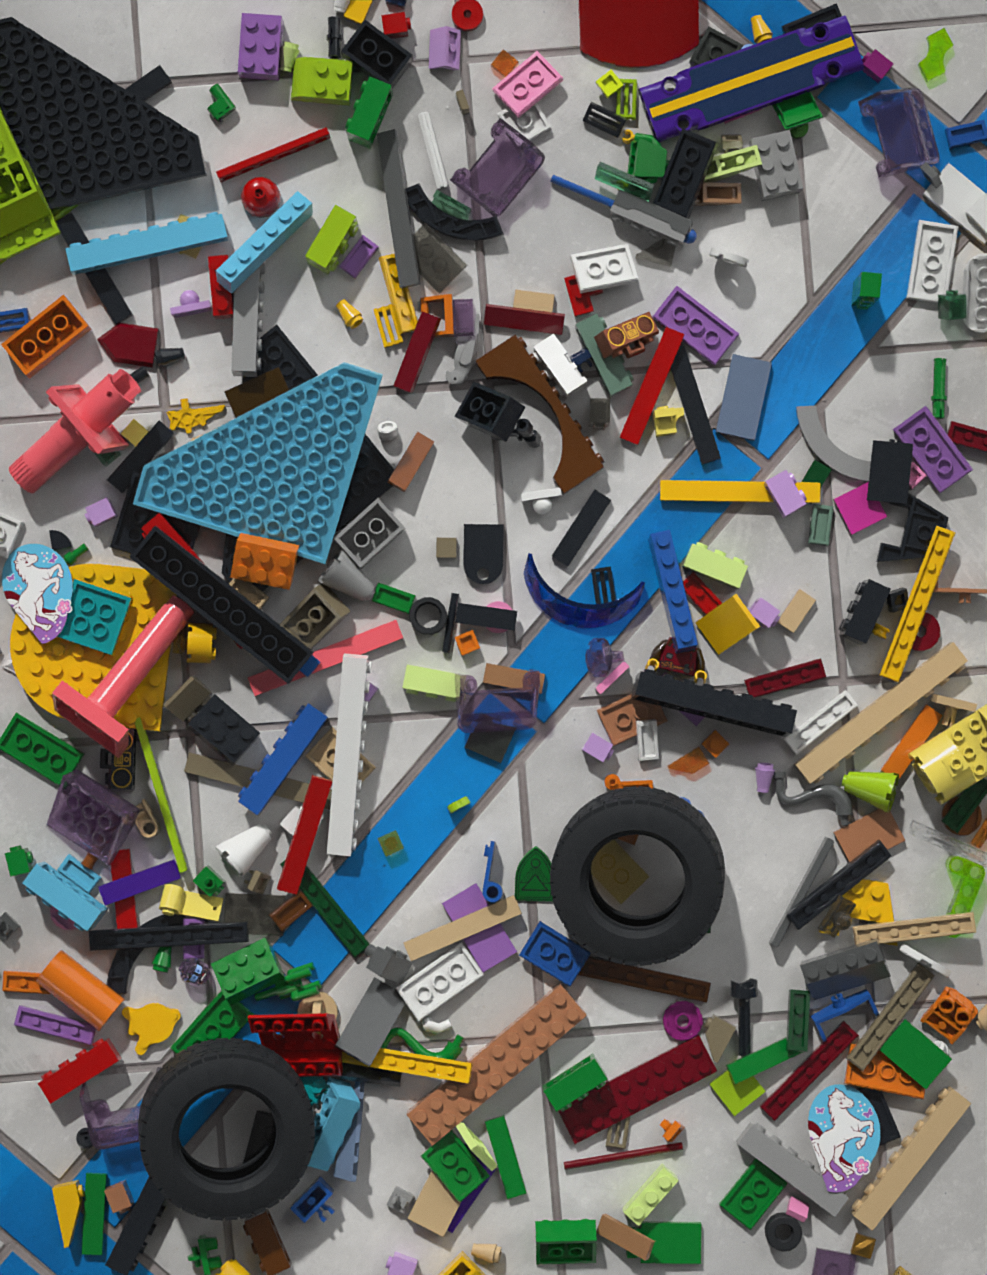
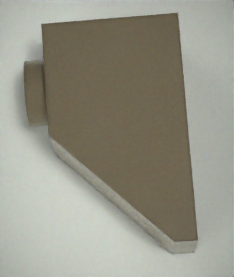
(718, 1034)

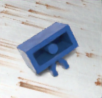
(312, 1200)

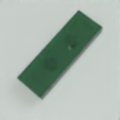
(624, 181)

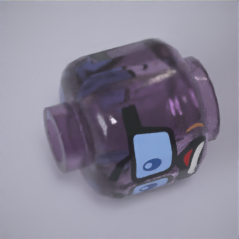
(194, 972)

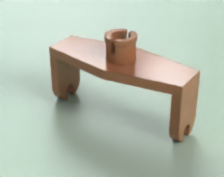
(963, 592)

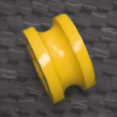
(880, 631)

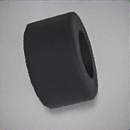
(783, 1244)

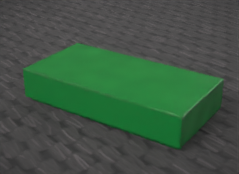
(393, 598)

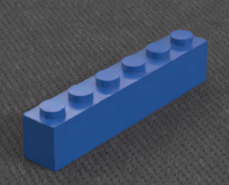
(672, 592)
(283, 759)

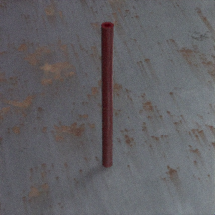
(623, 1155)

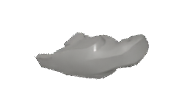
(464, 356)

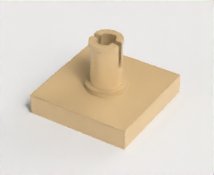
(952, 706)

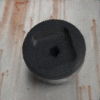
(83, 1139)

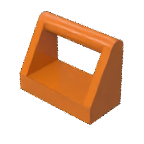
(447, 299)

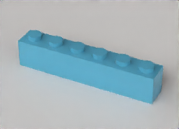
(264, 242)

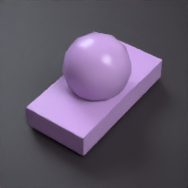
(190, 305)

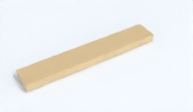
(462, 928)
(916, 928)

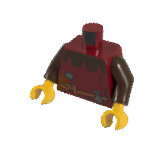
(687, 663)

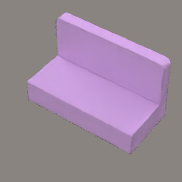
(444, 48)

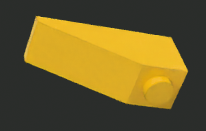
(68, 1202)

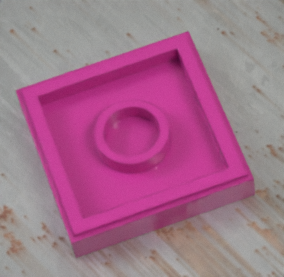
(857, 510)

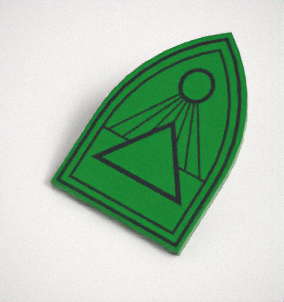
(533, 877)

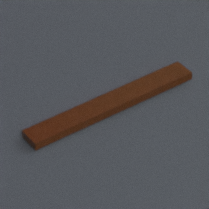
(646, 979)

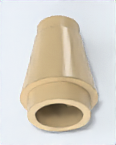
(487, 1252)

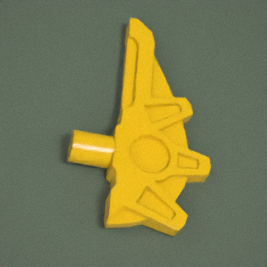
(189, 417)

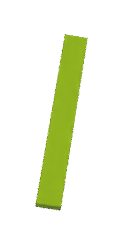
(161, 796)

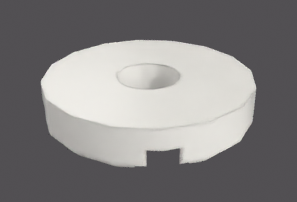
(729, 257)

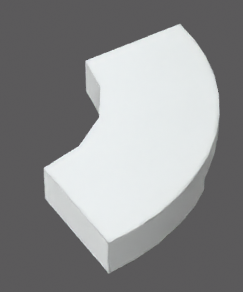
(925, 960)

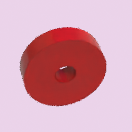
(464, 23)

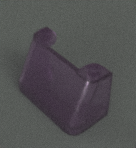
(500, 170)

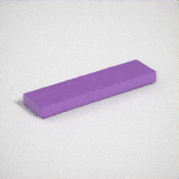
(54, 1025)

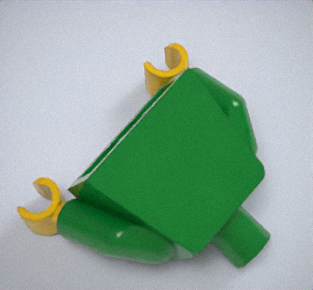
(646, 157)

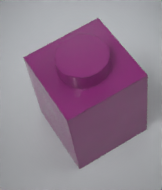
(876, 65)

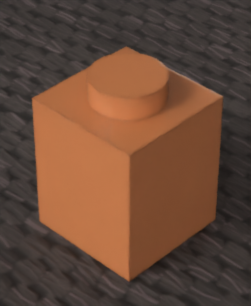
(119, 1197)

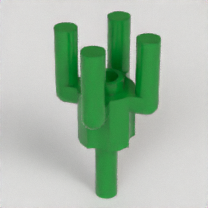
(293, 986)

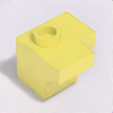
(665, 420)

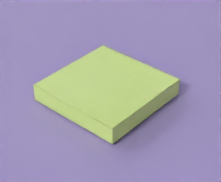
(476, 1146)

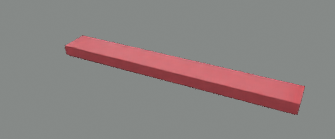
(333, 655)

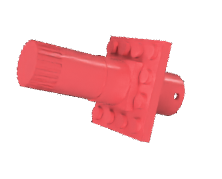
(84, 423)

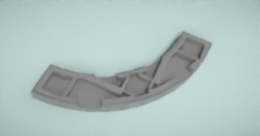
(826, 450)

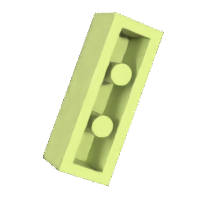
(715, 565)
(430, 681)
(650, 1194)

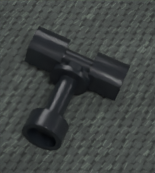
(525, 431)

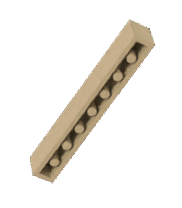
(910, 1157)

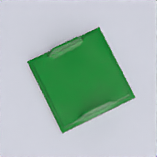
(797, 111)

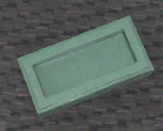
(820, 525)

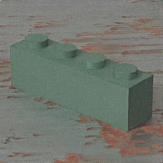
(610, 370)

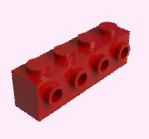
(79, 1070)

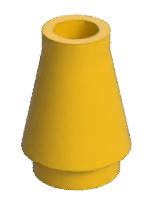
(760, 29)
(350, 315)

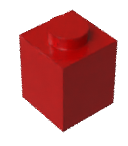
(396, 25)

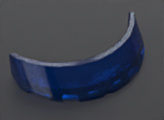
(572, 612)

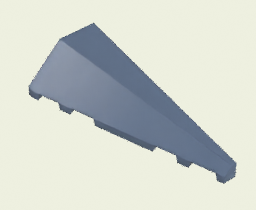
(348, 1155)

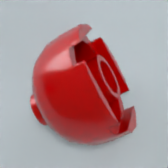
(265, 204)

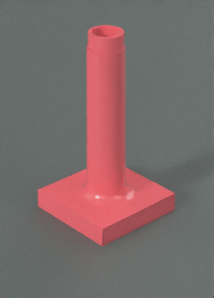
(97, 712)

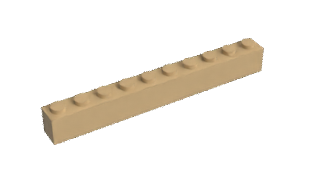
(880, 713)

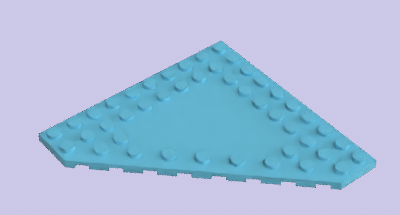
(274, 468)

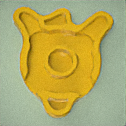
(151, 1023)

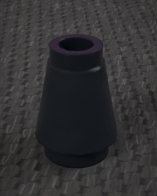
(169, 356)

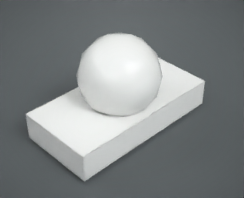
(541, 499)

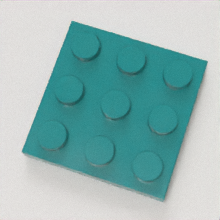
(95, 617)

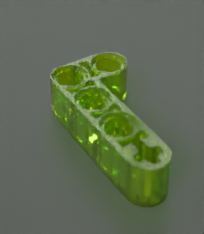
(965, 879)

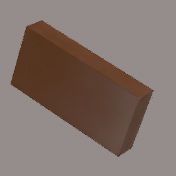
(290, 910)

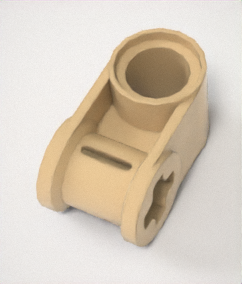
(144, 817)

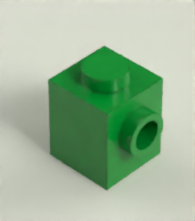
(19, 860)
(209, 881)

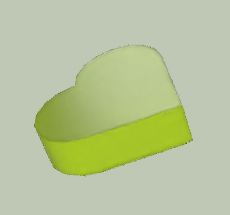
(458, 804)

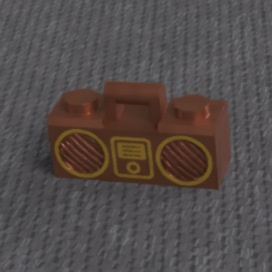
(635, 331)

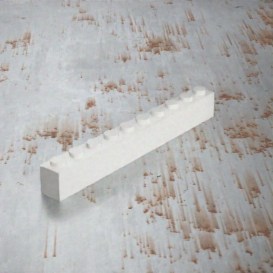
(347, 754)

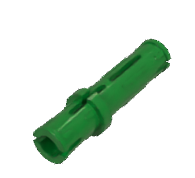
(939, 388)

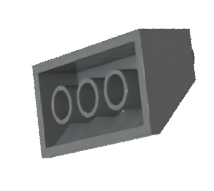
(845, 969)

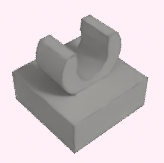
(400, 1199)

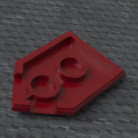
(131, 344)

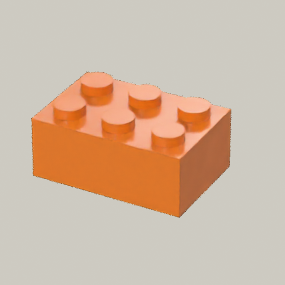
(264, 561)

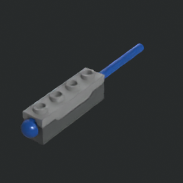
(640, 214)

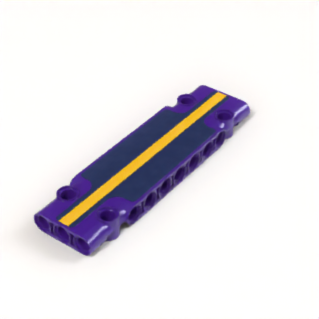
(751, 78)

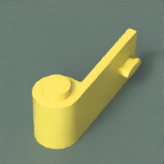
(196, 905)

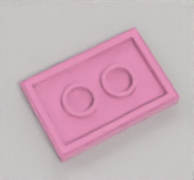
(527, 84)

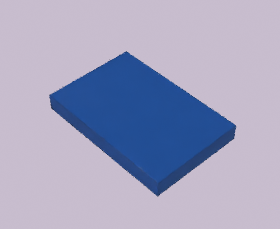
(555, 953)

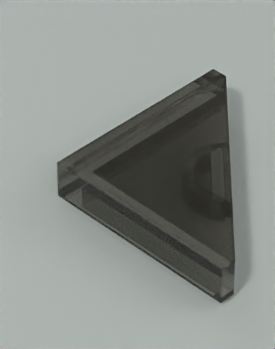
(658, 253)

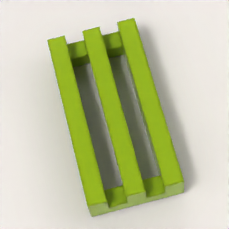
(634, 95)

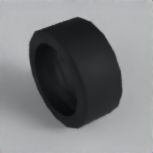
(413, 615)

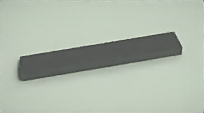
(802, 889)

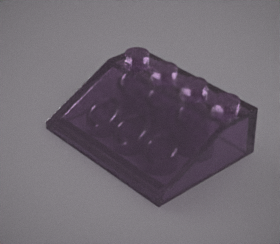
(92, 816)

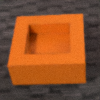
(467, 642)
(715, 743)

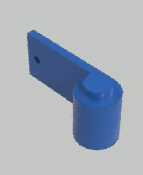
(491, 891)

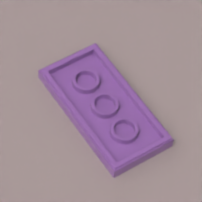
(701, 327)
(933, 449)
(486, 946)

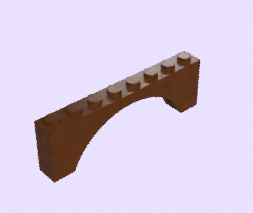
(514, 363)

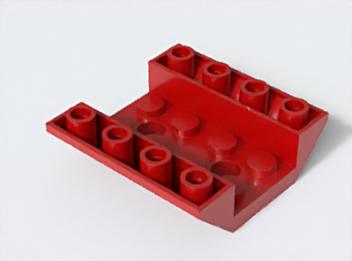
(299, 1044)

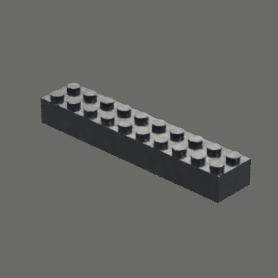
(221, 604)

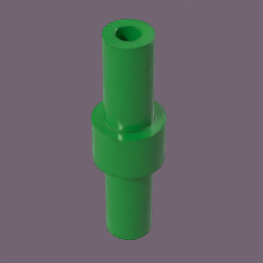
(71, 557)

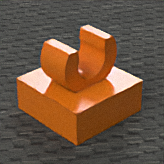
(672, 1130)

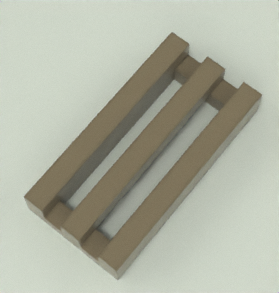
(625, 1134)

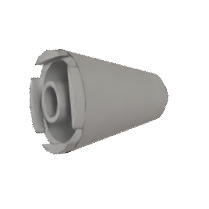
(347, 577)

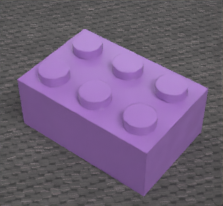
(260, 46)

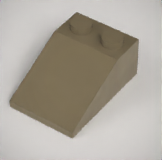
(315, 616)

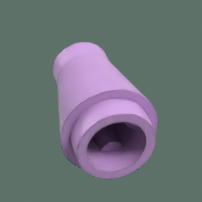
(764, 776)

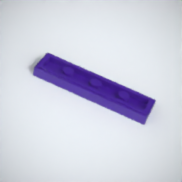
(139, 882)

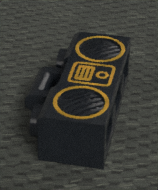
(122, 769)

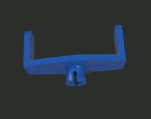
(841, 1006)

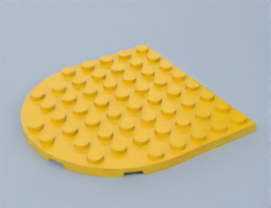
(45, 665)

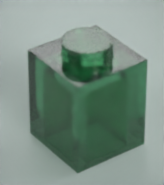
(951, 305)

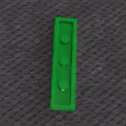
(759, 1061)
(505, 1157)
(94, 1213)

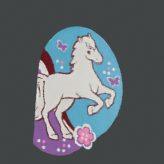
(38, 589)
(843, 1135)

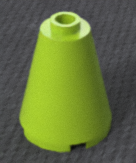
(872, 787)

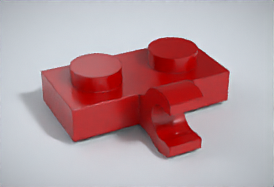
(580, 302)

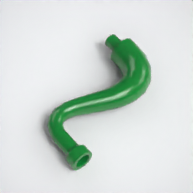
(451, 1050)

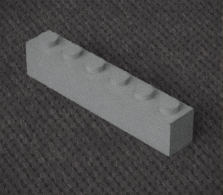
(247, 325)
(790, 1167)

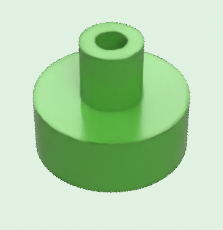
(799, 132)

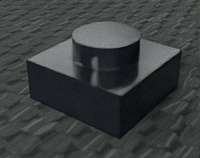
(897, 600)

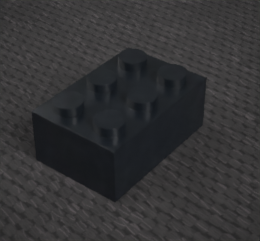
(377, 54)
(490, 411)
(864, 611)
(223, 730)

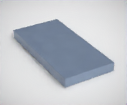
(743, 397)

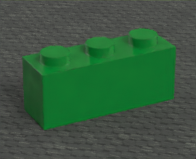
(866, 290)

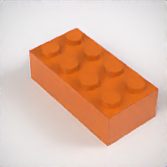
(46, 336)

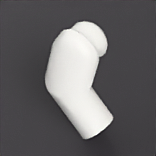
(436, 1028)

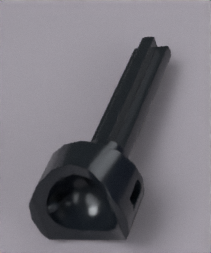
(744, 992)

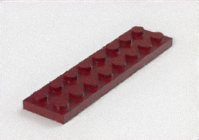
(638, 1089)

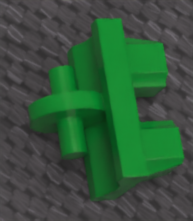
(209, 1263)

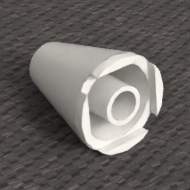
(244, 848)

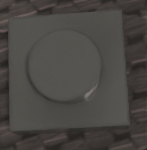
(931, 174)

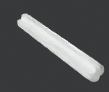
(433, 150)

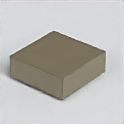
(462, 102)
(446, 547)

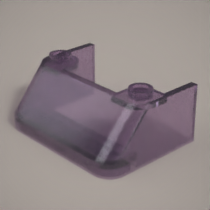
(106, 1127)

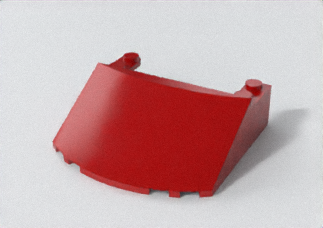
(638, 30)

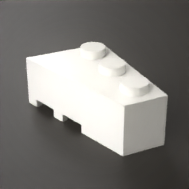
(559, 366)

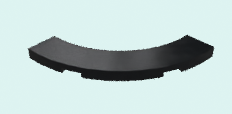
(449, 225)
(125, 958)

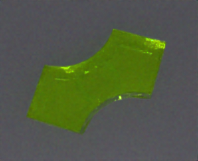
(938, 45)

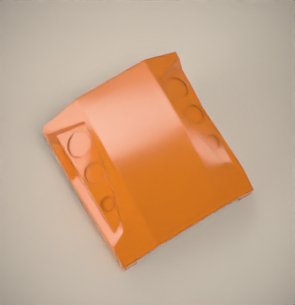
(950, 1014)

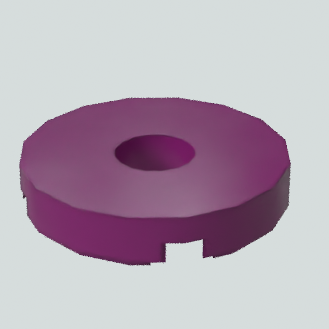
(694, 1023)

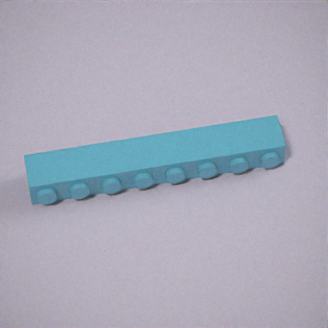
(146, 244)

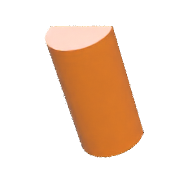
(80, 990)

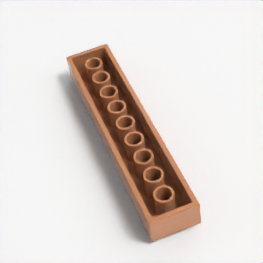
(497, 1063)

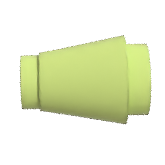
(288, 54)

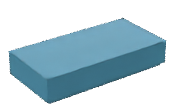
(79, 874)

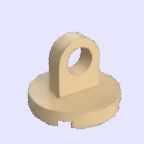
(318, 1004)

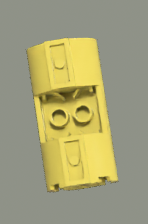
(954, 757)

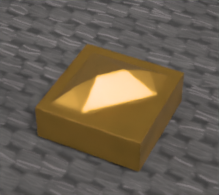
(863, 1245)

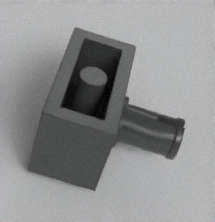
(388, 963)

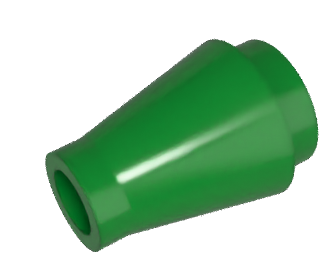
(162, 959)

